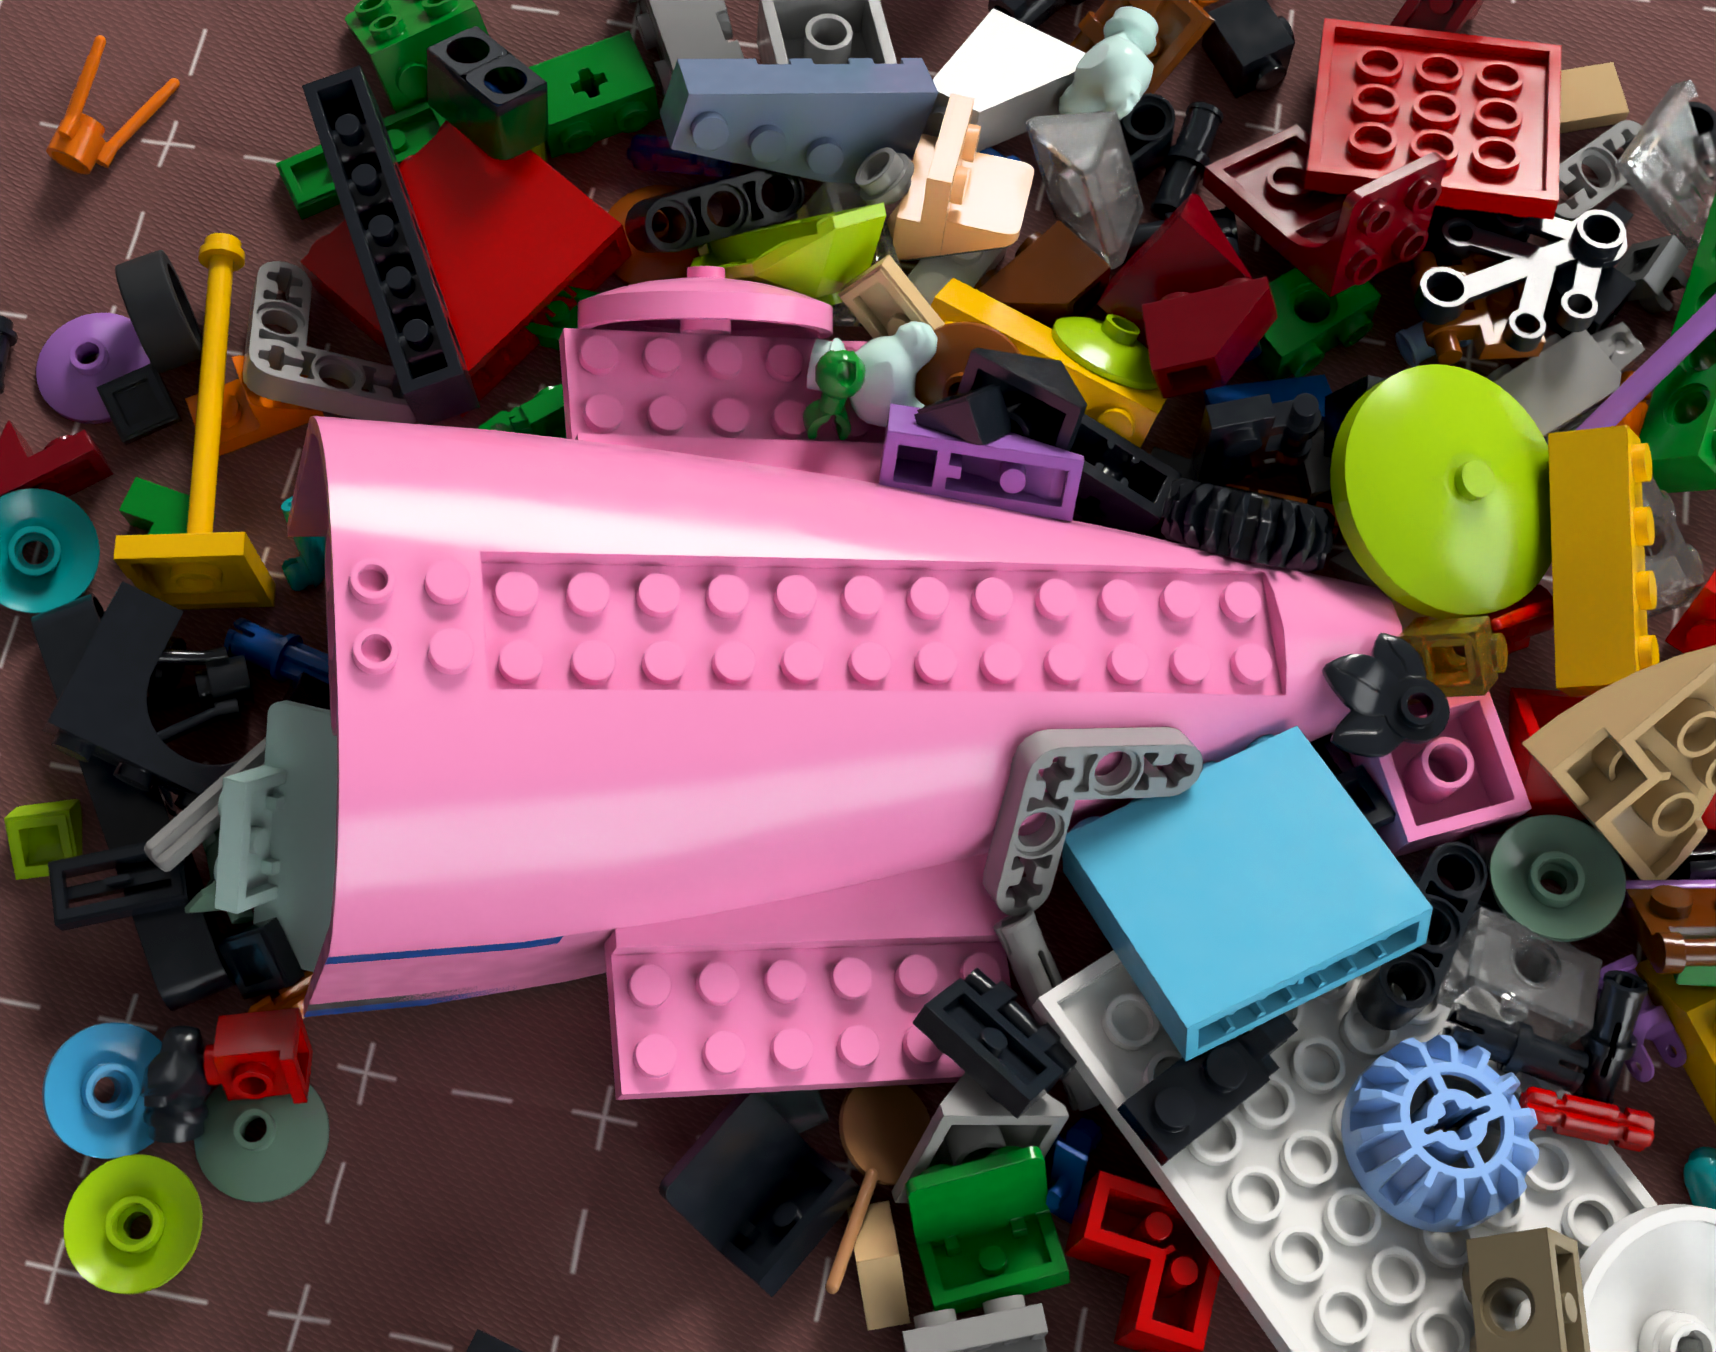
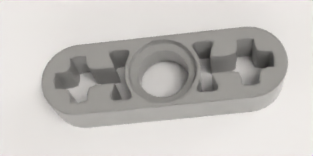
(1600, 159)

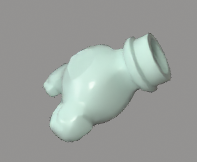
(1115, 69)
(889, 369)

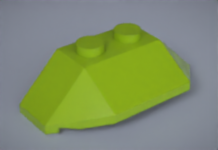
(803, 254)

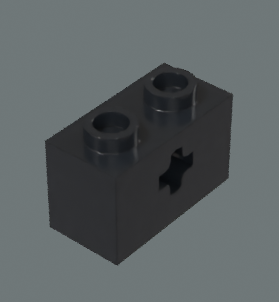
(1119, 481)

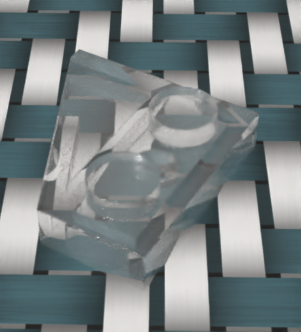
(1673, 166)

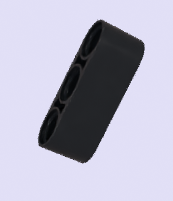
(688, 210)
(1424, 968)

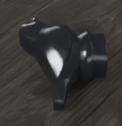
(176, 1088)

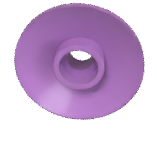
(68, 383)

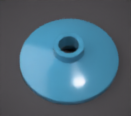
(68, 1087)

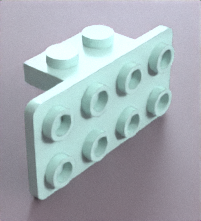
(282, 830)

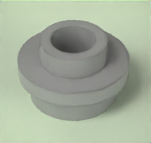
(884, 177)

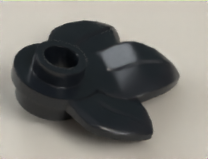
(1378, 697)

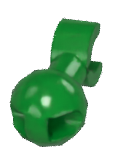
(838, 376)

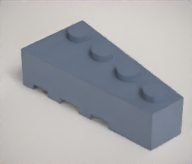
(797, 114)

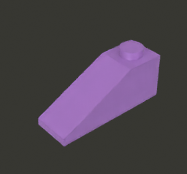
(1003, 474)

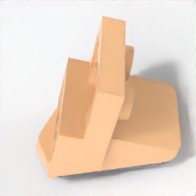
(959, 196)

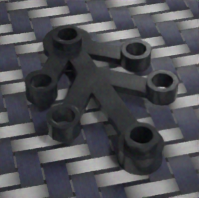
(1590, 241)

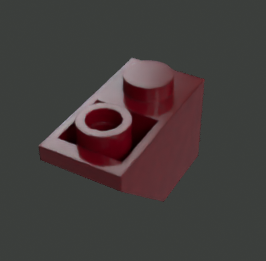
(1207, 334)

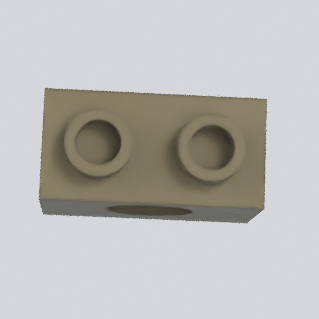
(1521, 1266)

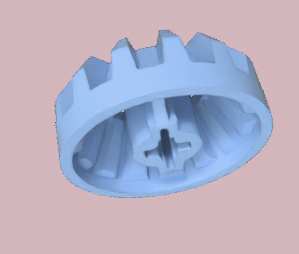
(1411, 1170)

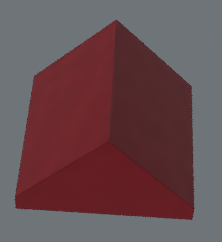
(1180, 256)

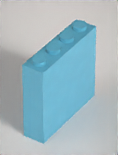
(1244, 891)

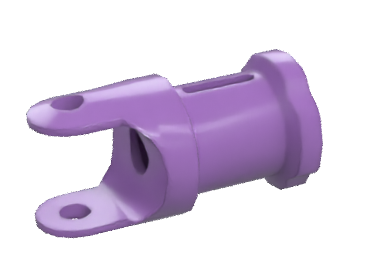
(1651, 1024)

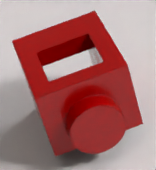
(260, 1055)

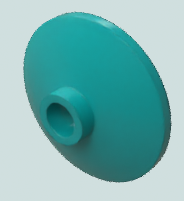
(71, 545)

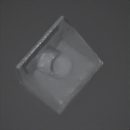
(1089, 179)

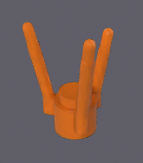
(79, 137)

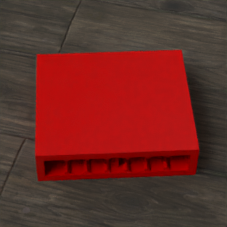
(499, 245)

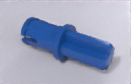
(281, 655)

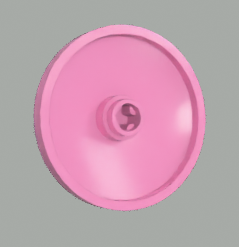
(708, 305)

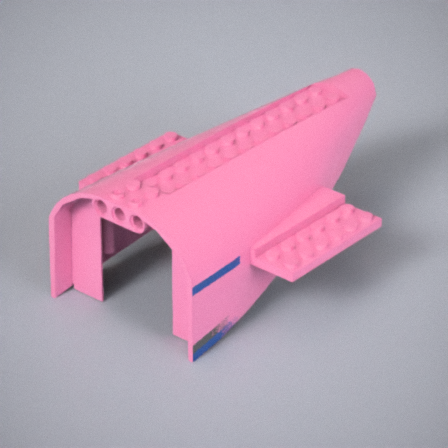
(733, 709)

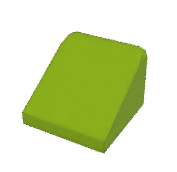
(43, 835)

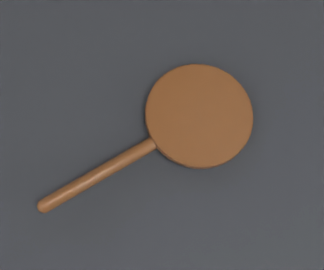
(879, 1136)

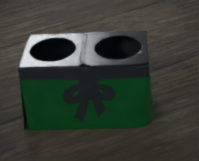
(477, 58)

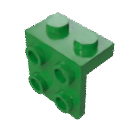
(398, 36)
(985, 1229)

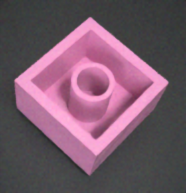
(1452, 783)

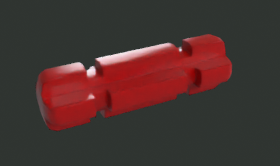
(1589, 1119)

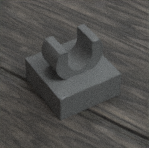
(1654, 267)

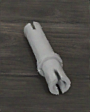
(1036, 976)

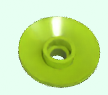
(1106, 349)
(101, 1220)

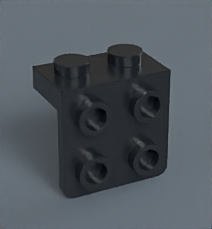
(758, 1191)

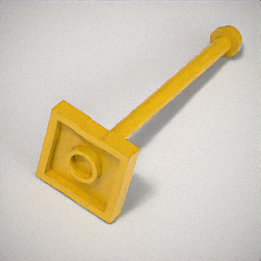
(203, 566)

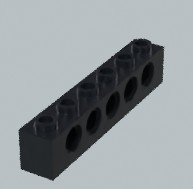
(390, 247)

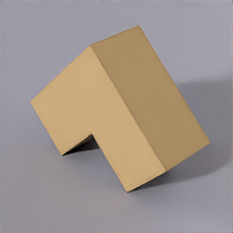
(880, 1269)

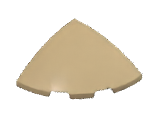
(1641, 760)

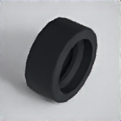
(159, 311)

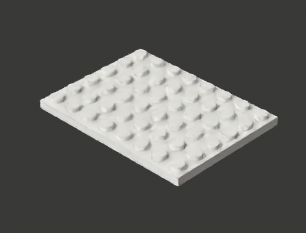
(1275, 1185)

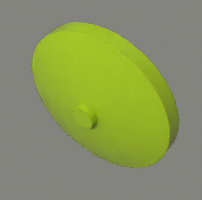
(1444, 492)

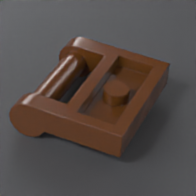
(1673, 925)

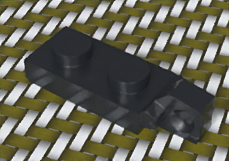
(1204, 1090)

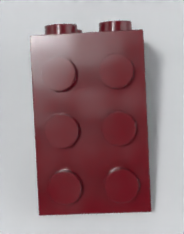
(1327, 235)

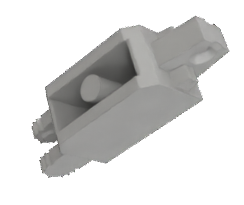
(1570, 376)

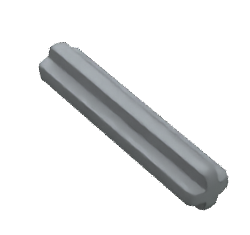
(197, 820)

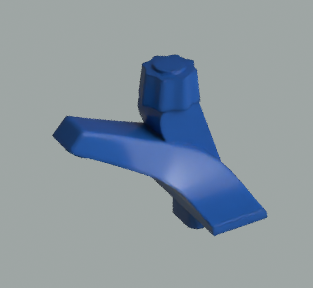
(1067, 1167)

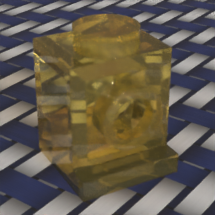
(1454, 674)

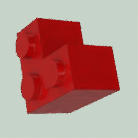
(1168, 1269)

